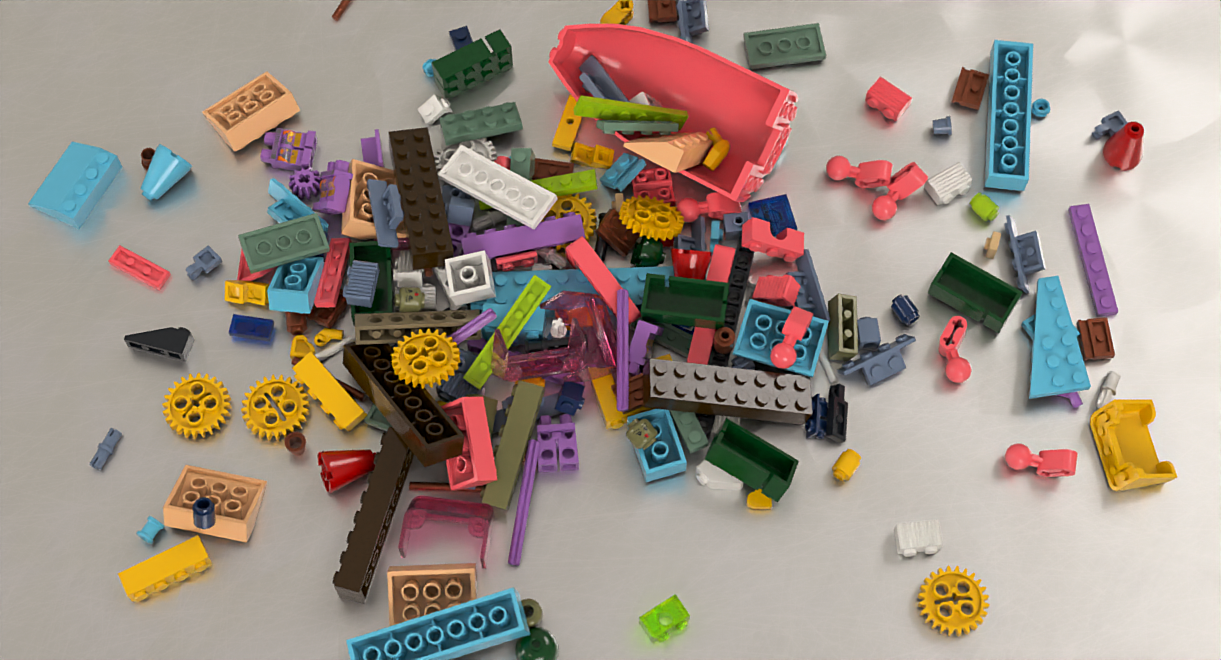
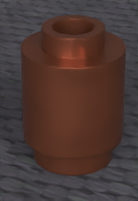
(296, 323)
(724, 340)

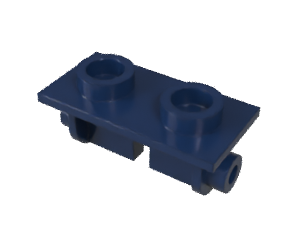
(814, 424)

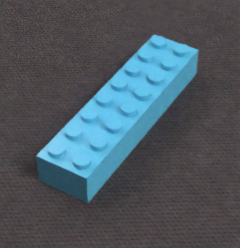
(1009, 115)
(447, 631)

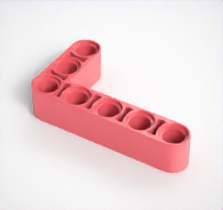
(583, 257)

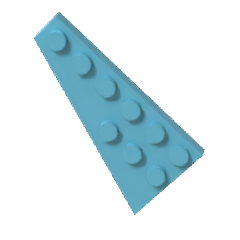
(1055, 348)

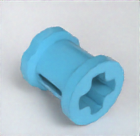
(150, 530)

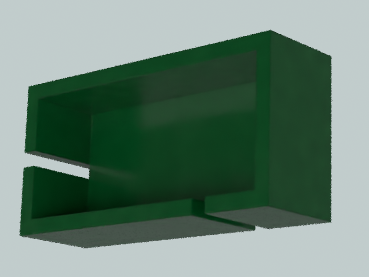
(472, 64)
(384, 292)
(974, 292)
(685, 301)
(751, 460)

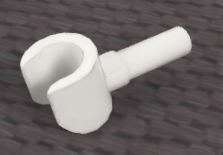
(751, 286)

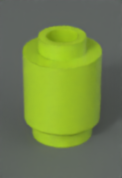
(984, 207)

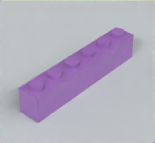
(523, 238)

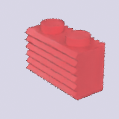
(888, 99)
(777, 290)

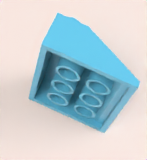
(76, 183)
(763, 330)

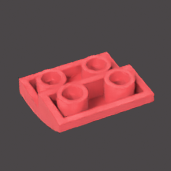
(654, 183)
(522, 259)

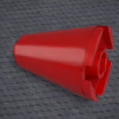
(1125, 147)
(690, 263)
(344, 467)

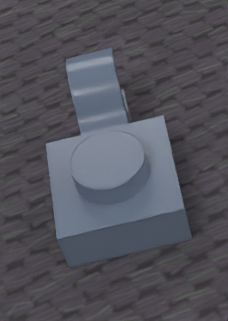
(1110, 124)
(204, 260)

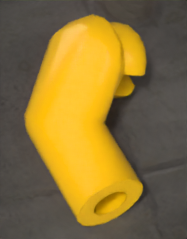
(327, 335)

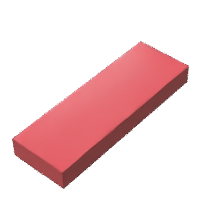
(139, 267)

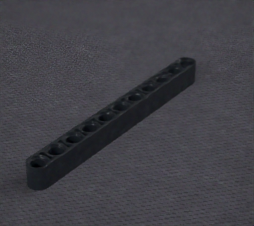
(733, 309)

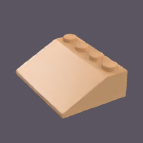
(251, 111)
(672, 151)
(358, 217)
(234, 498)
(428, 589)

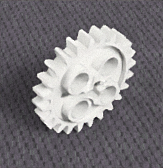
(479, 146)

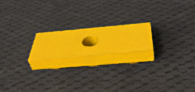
(566, 132)

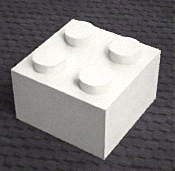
(470, 278)

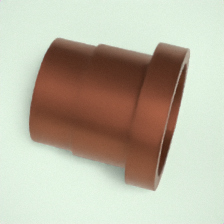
(146, 153)
(293, 438)

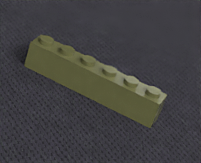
(513, 444)

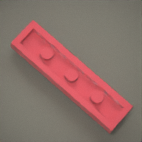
(333, 273)

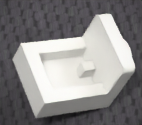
(434, 108)

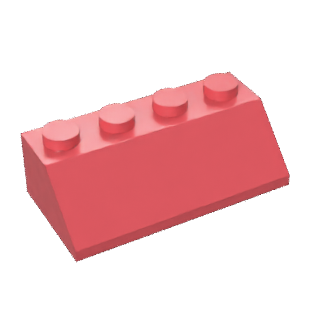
(477, 462)

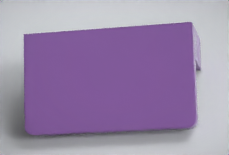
(372, 150)

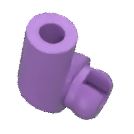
(1074, 398)

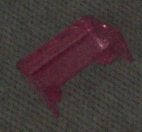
(594, 320)
(538, 363)
(476, 515)

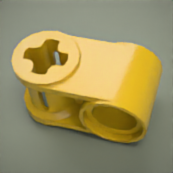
(619, 13)

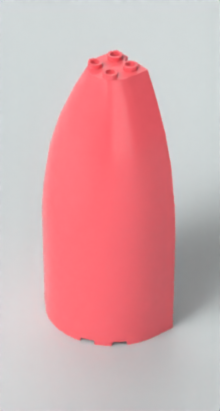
(687, 77)

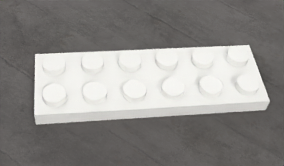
(497, 187)

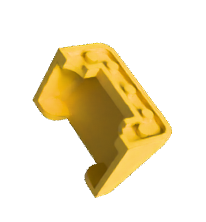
(1127, 445)

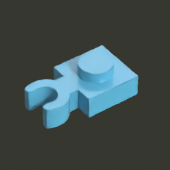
(716, 235)

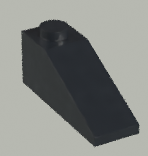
(165, 342)

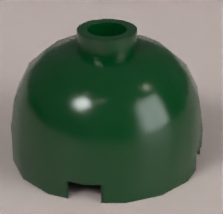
(647, 253)
(537, 646)

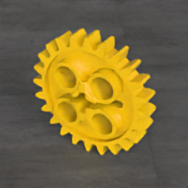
(576, 205)
(651, 218)
(425, 358)
(184, 393)
(258, 417)
(957, 619)

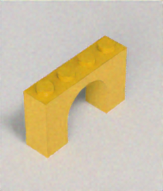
(607, 401)

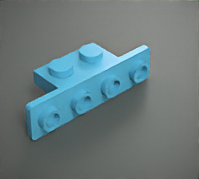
(288, 205)

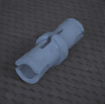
(105, 449)

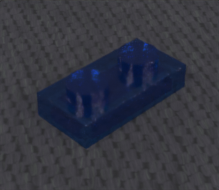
(251, 327)

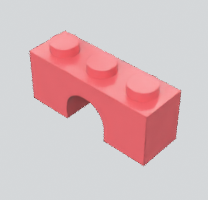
(758, 237)

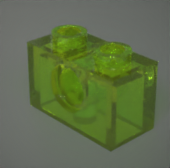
(669, 608)

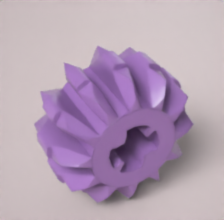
(305, 183)

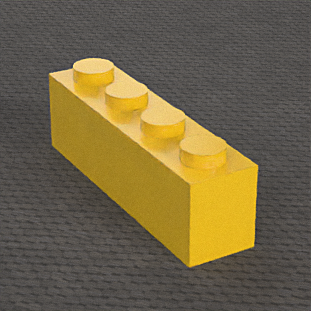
(329, 391)
(165, 568)

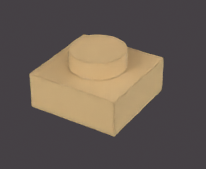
(618, 201)
(991, 244)

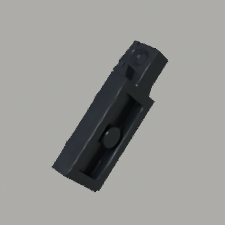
(837, 414)

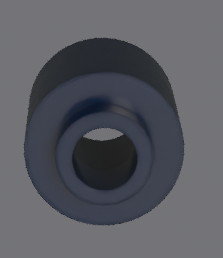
(905, 309)
(204, 513)

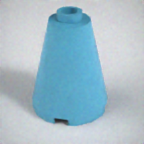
(163, 172)

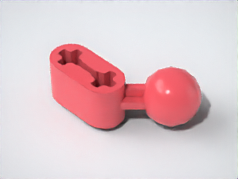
(866, 175)
(900, 187)
(715, 206)
(783, 354)
(957, 368)
(1048, 462)

